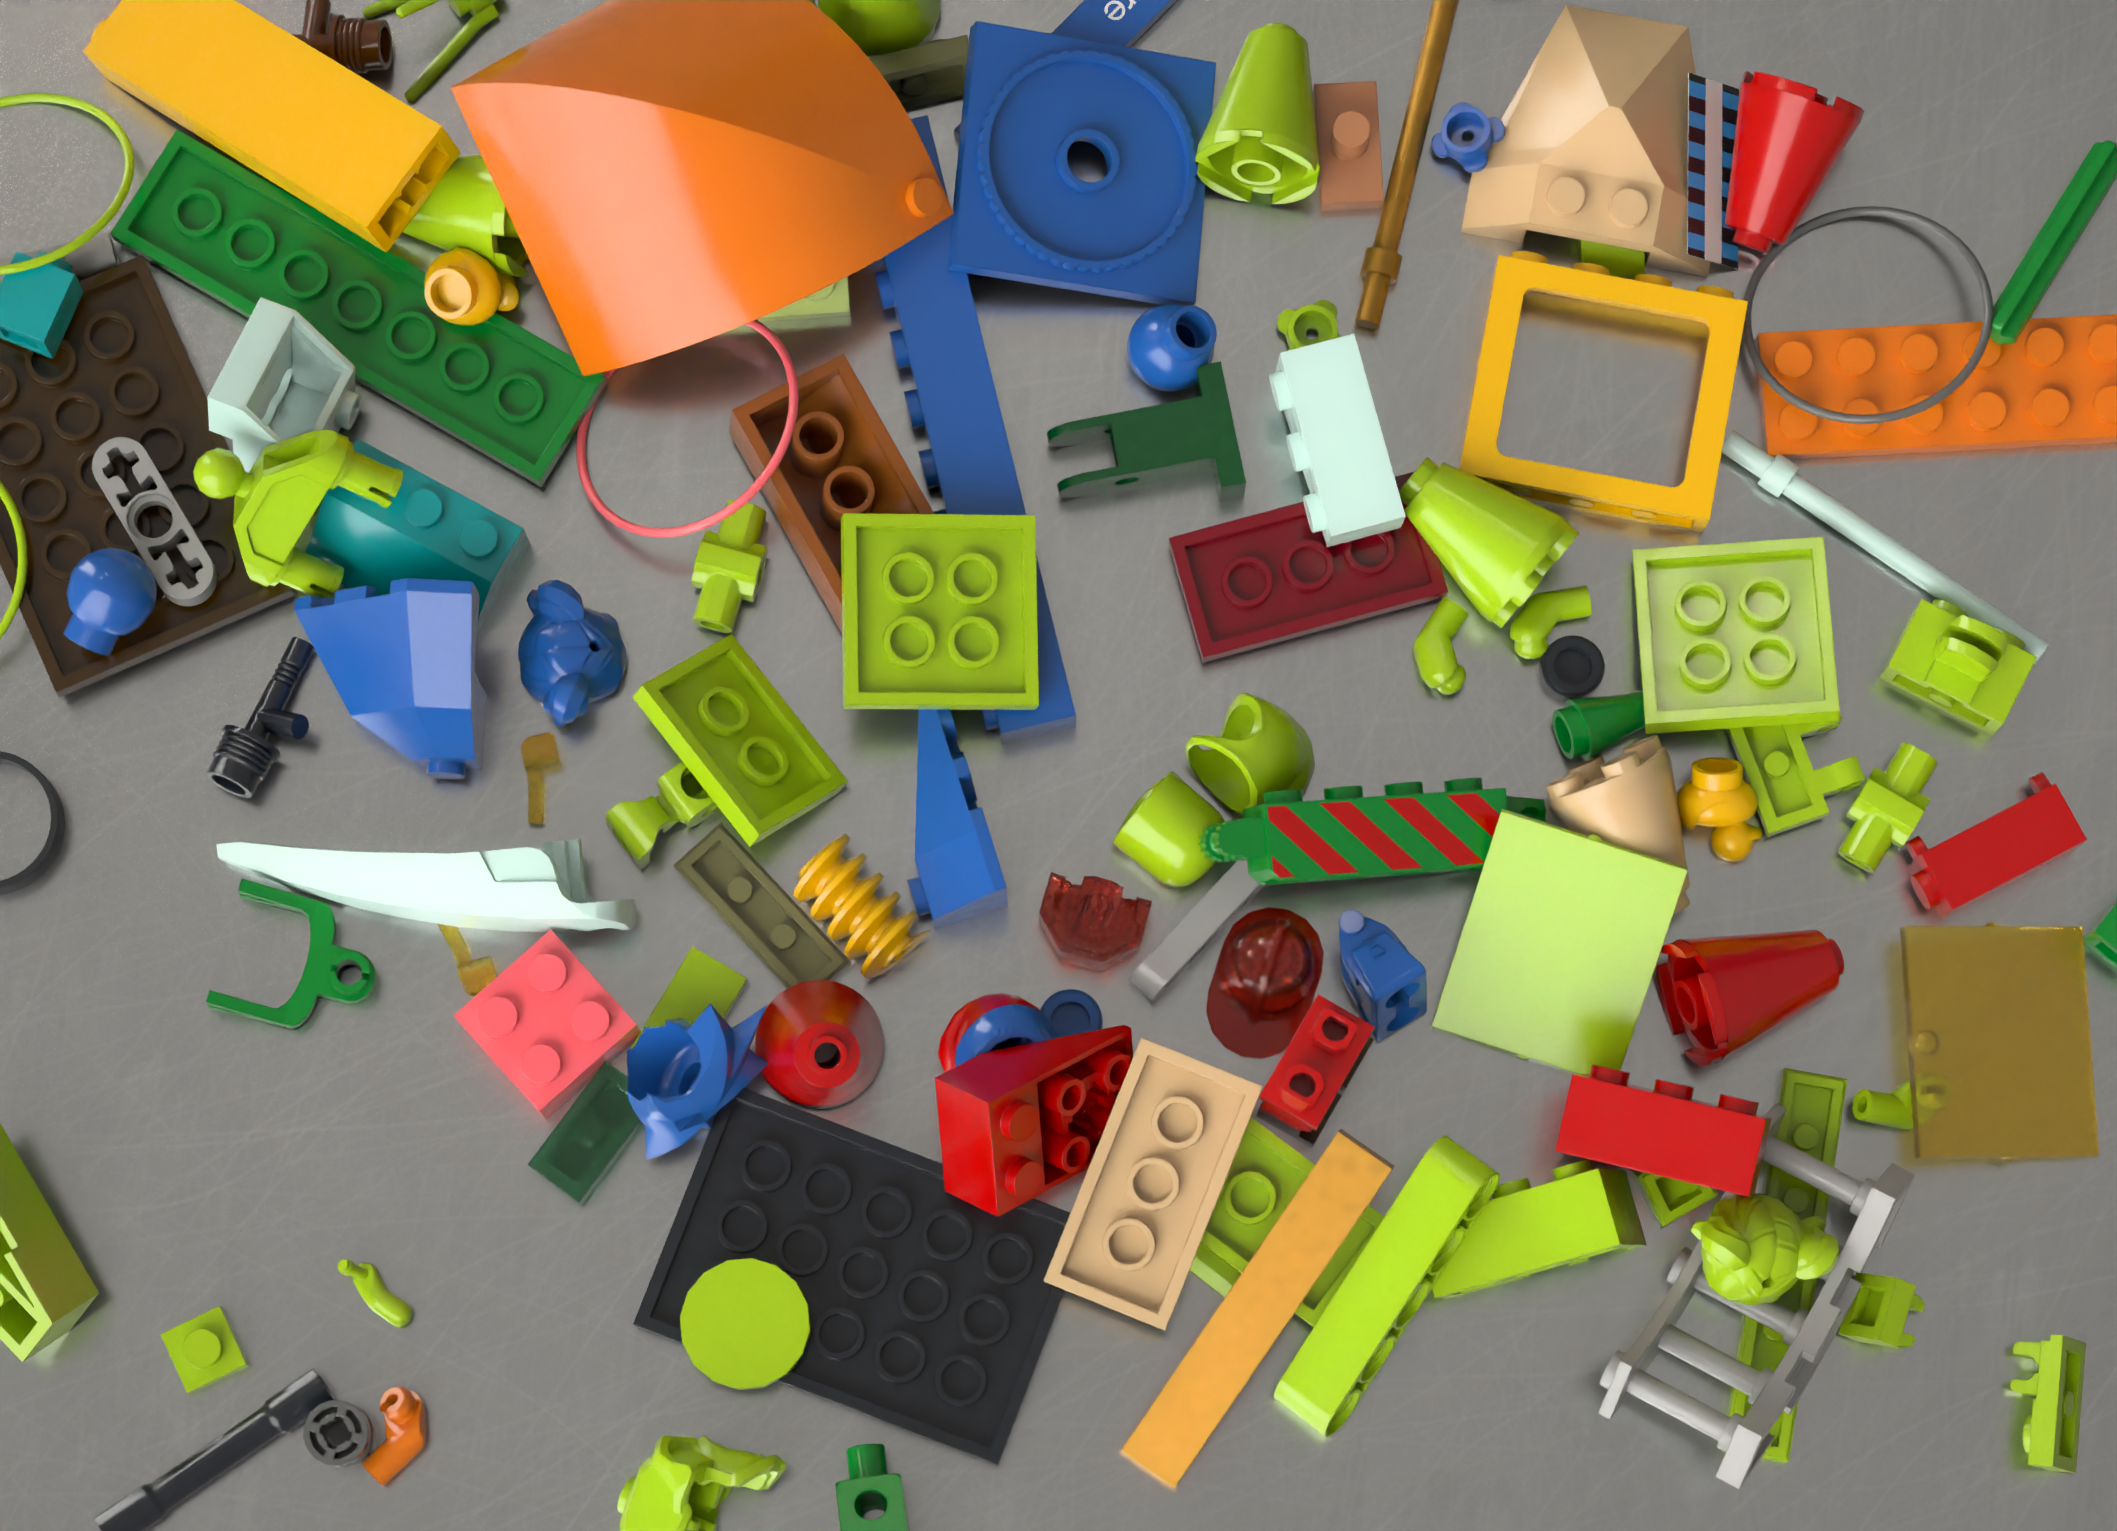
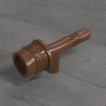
(351, 42)

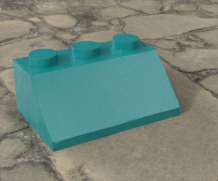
(420, 536)

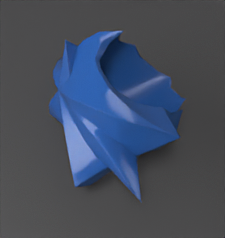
(688, 1074)

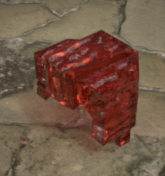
(1092, 921)

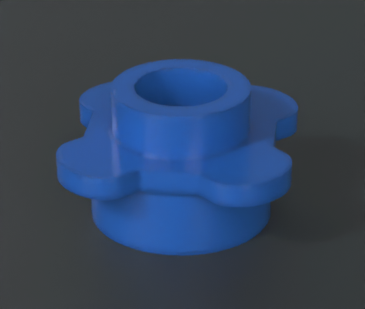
(1465, 119)

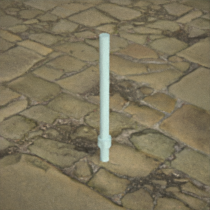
(1780, 476)

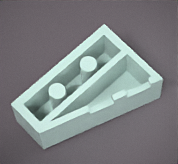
(1337, 441)

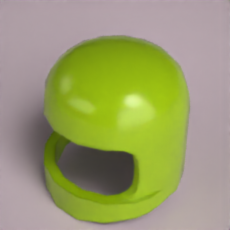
(1165, 832)

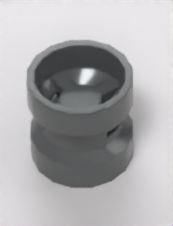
(350, 1437)

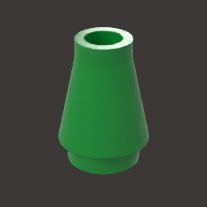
(1597, 723)

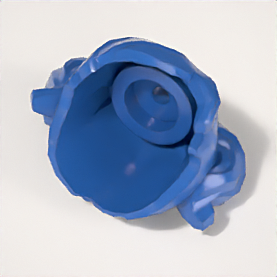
(556, 652)

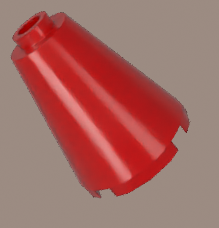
(1781, 155)
(1743, 986)
(803, 1020)

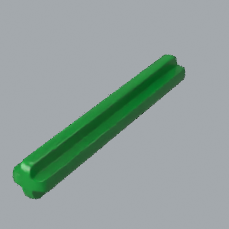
(2054, 243)

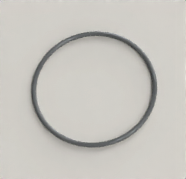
(1888, 416)

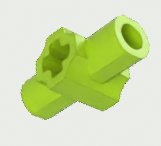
(729, 568)
(1888, 807)

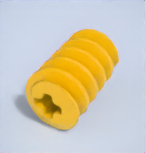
(857, 909)

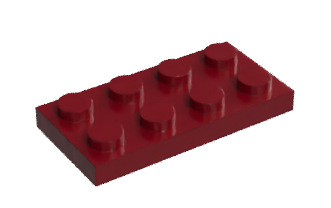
(1279, 580)

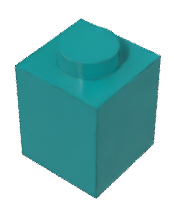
(38, 304)

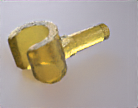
(537, 754)
(473, 973)

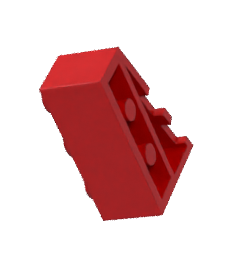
(1664, 1130)

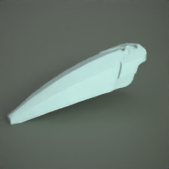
(479, 890)

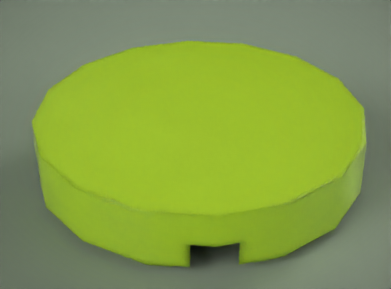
(745, 1324)

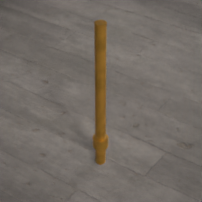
(1382, 261)

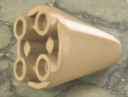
(1626, 803)

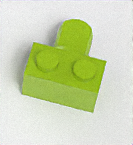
(1959, 664)

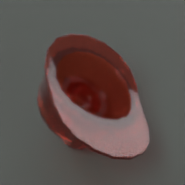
(1264, 982)

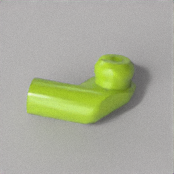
(1884, 1108)

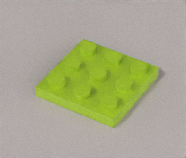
(939, 611)
(1735, 635)

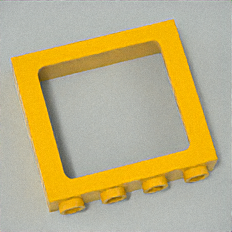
(1677, 507)

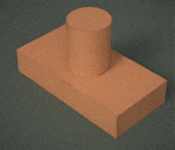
(1348, 146)

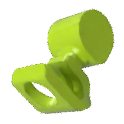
(639, 822)

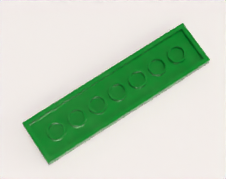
(254, 241)

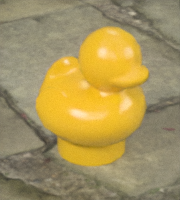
(467, 288)
(1721, 800)

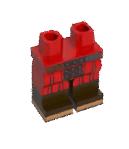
(1313, 1070)

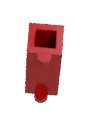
(1995, 850)

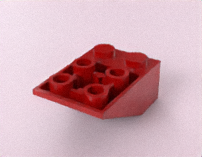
(1028, 1115)

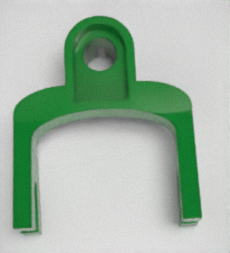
(320, 969)

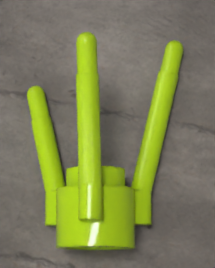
(481, 10)

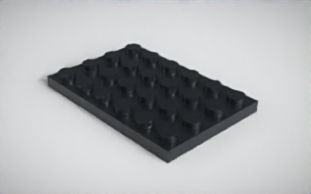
(910, 1292)

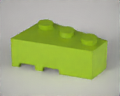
(1544, 1228)
(40, 1273)

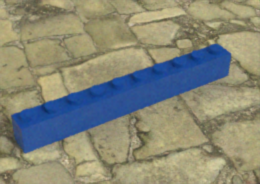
(964, 426)

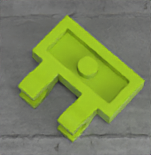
(1783, 776)

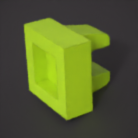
(1881, 1311)

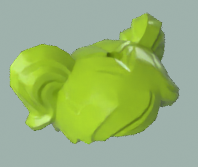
(1761, 1248)

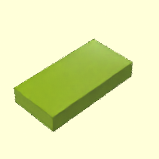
(694, 987)

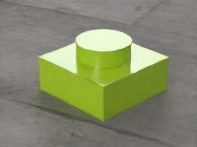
(205, 1350)

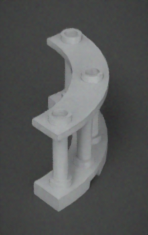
(1805, 1332)

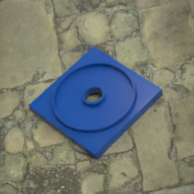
(1023, 207)

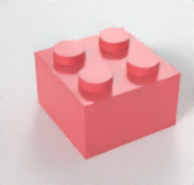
(548, 1024)

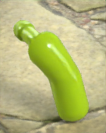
(375, 1294)

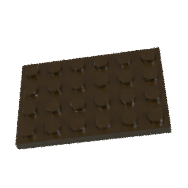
(112, 378)

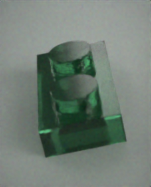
(589, 1135)

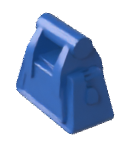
(1380, 974)

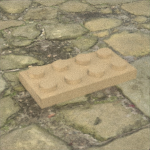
(1153, 1184)

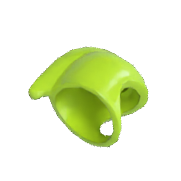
(1255, 754)

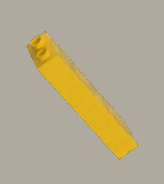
(278, 109)

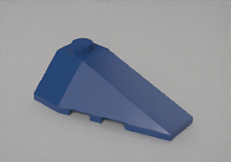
(952, 840)

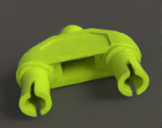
(281, 497)

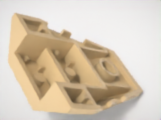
(1596, 142)

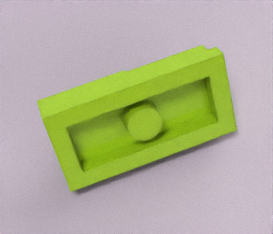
(2054, 1426)

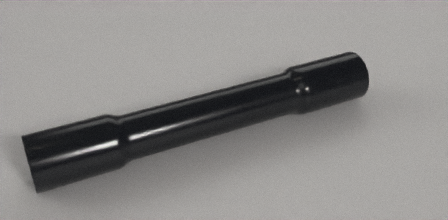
(276, 1416)

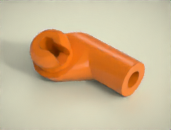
(404, 1434)

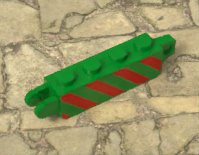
(1365, 836)

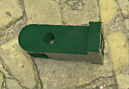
(1162, 442)

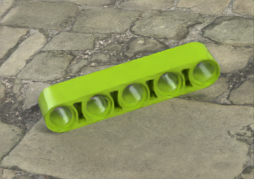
(1386, 1286)

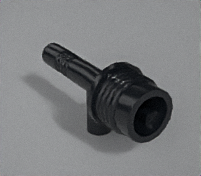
(245, 753)

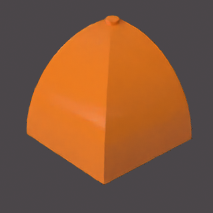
(695, 167)

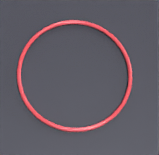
(740, 501)

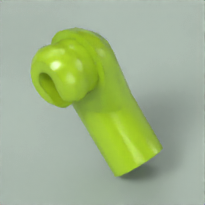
(1542, 613)
(1435, 650)

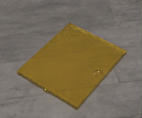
(1999, 1042)

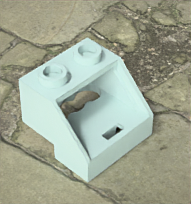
(280, 384)

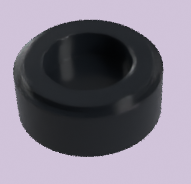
(1572, 668)

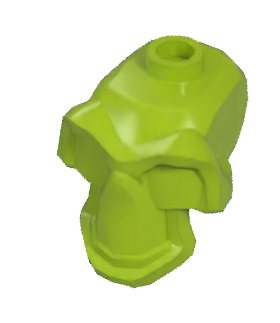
(688, 1482)

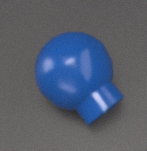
(1170, 345)
(109, 597)

